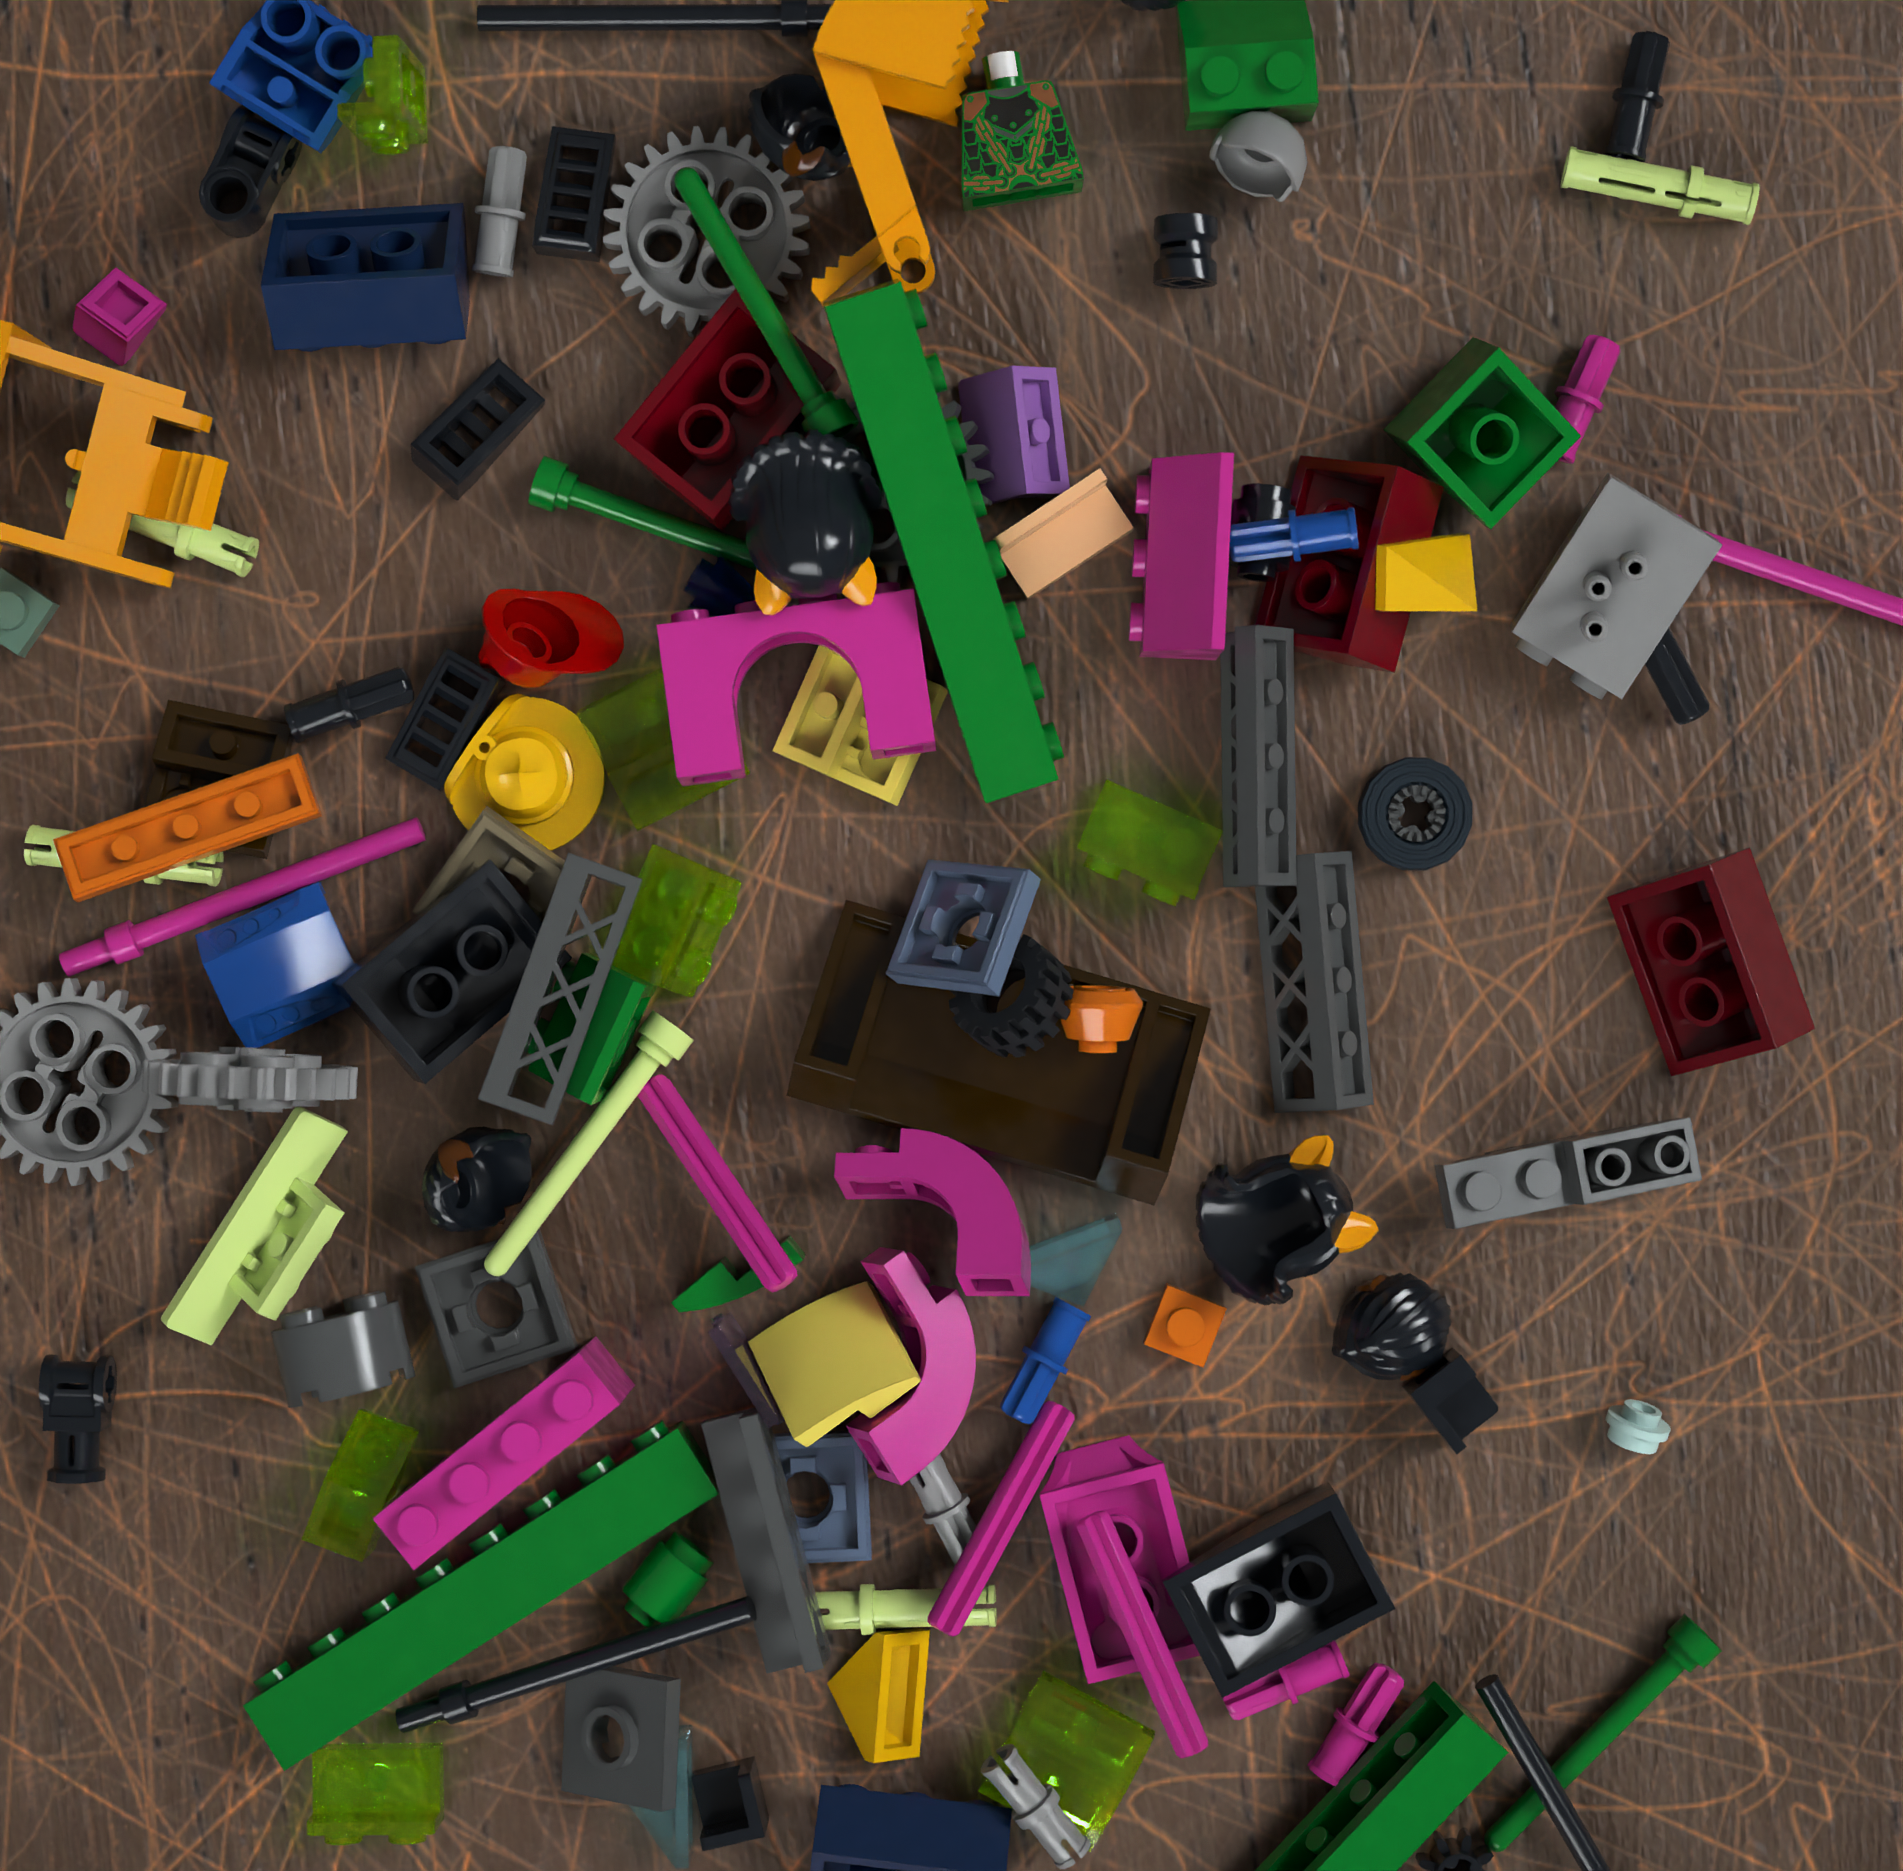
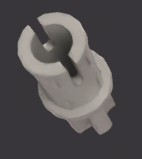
(500, 212)
(944, 1506)

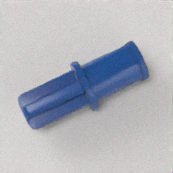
(1294, 535)
(1044, 1361)

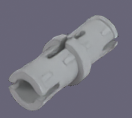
(1035, 1806)

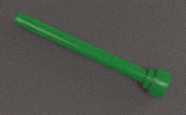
(821, 408)
(560, 488)
(1684, 1650)

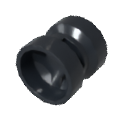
(1185, 251)

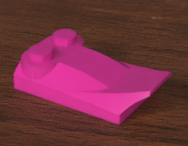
(1138, 1497)

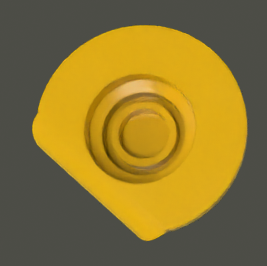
(531, 769)

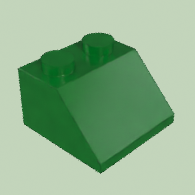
(1245, 60)
(1482, 431)
(608, 1036)

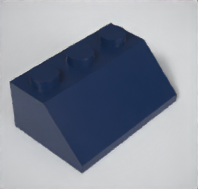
(367, 277)
(907, 1832)

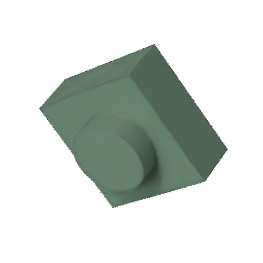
(22, 613)

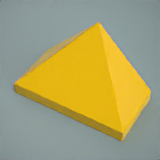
(1426, 575)
(885, 1693)

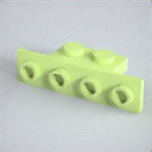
(266, 1235)

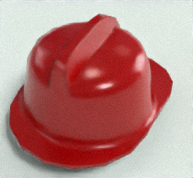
(547, 634)

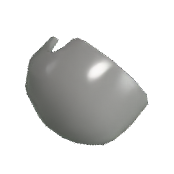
(1260, 155)

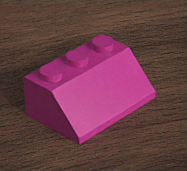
(1183, 556)

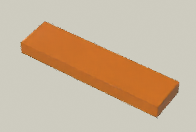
(187, 827)

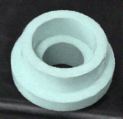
(1637, 1426)

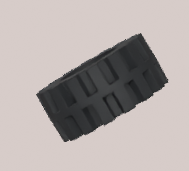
(1030, 1015)

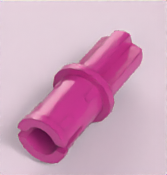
(1585, 386)
(1288, 1682)
(1357, 1723)

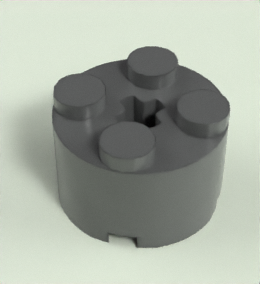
(342, 1350)

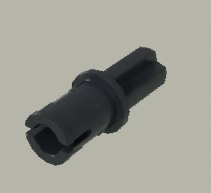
(1638, 96)
(349, 704)

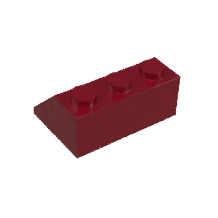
(716, 409)
(1333, 592)
(1711, 963)

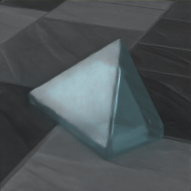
(1074, 1259)
(674, 1827)

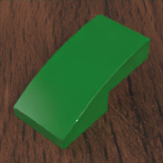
(724, 1283)

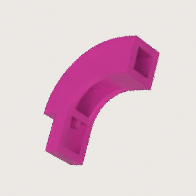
(944, 1172)
(943, 1351)

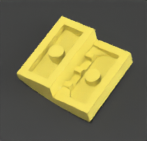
(831, 733)
(833, 1362)

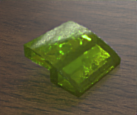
(636, 748)
(1078, 1749)

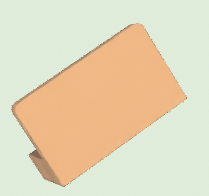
(1062, 534)

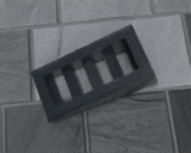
(571, 244)
(460, 479)
(423, 708)

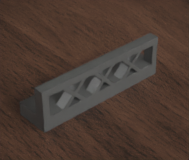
(1258, 757)
(1325, 981)
(537, 982)
(767, 1541)

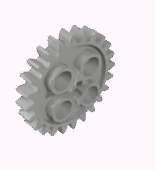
(654, 211)
(250, 1079)
(122, 1110)

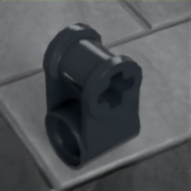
(249, 159)

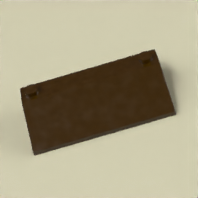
(1069, 1113)

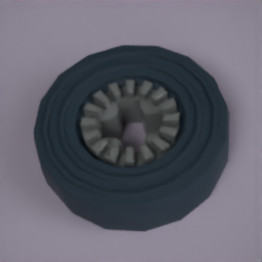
(1420, 781)

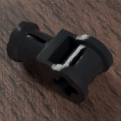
(77, 1414)

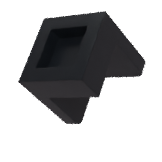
(1452, 1398)
(730, 1803)

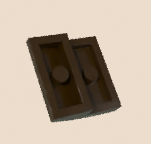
(210, 745)

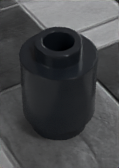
(1261, 503)

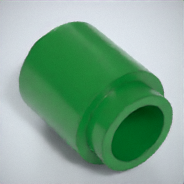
(667, 1581)

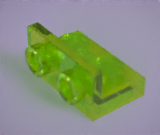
(400, 105)
(1147, 842)
(676, 921)
(377, 1792)

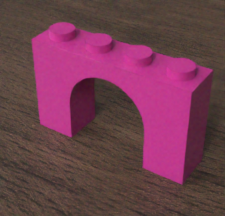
(711, 655)
(504, 1453)

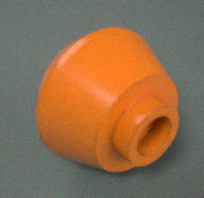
(1101, 1016)

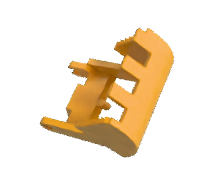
(909, 61)
(121, 467)

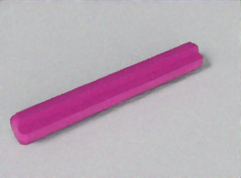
(717, 1184)
(1000, 1518)
(1142, 1634)

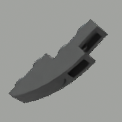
(1568, 1172)

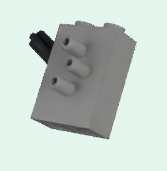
(1615, 594)

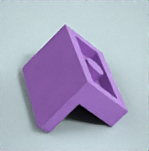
(1021, 427)

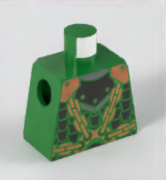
(1015, 139)

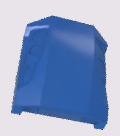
(295, 68)
(277, 966)

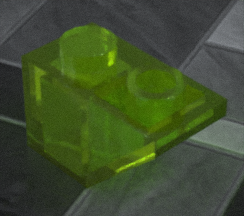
(360, 1485)

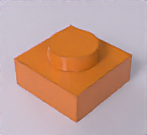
(1184, 1325)

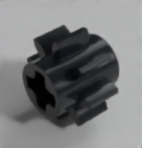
(1449, 1851)

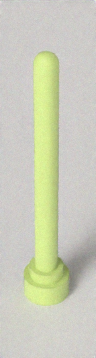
(658, 1045)

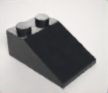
(446, 972)
(1278, 1590)

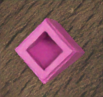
(117, 316)

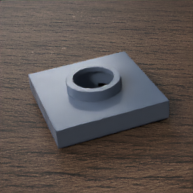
(942, 904)
(844, 1525)

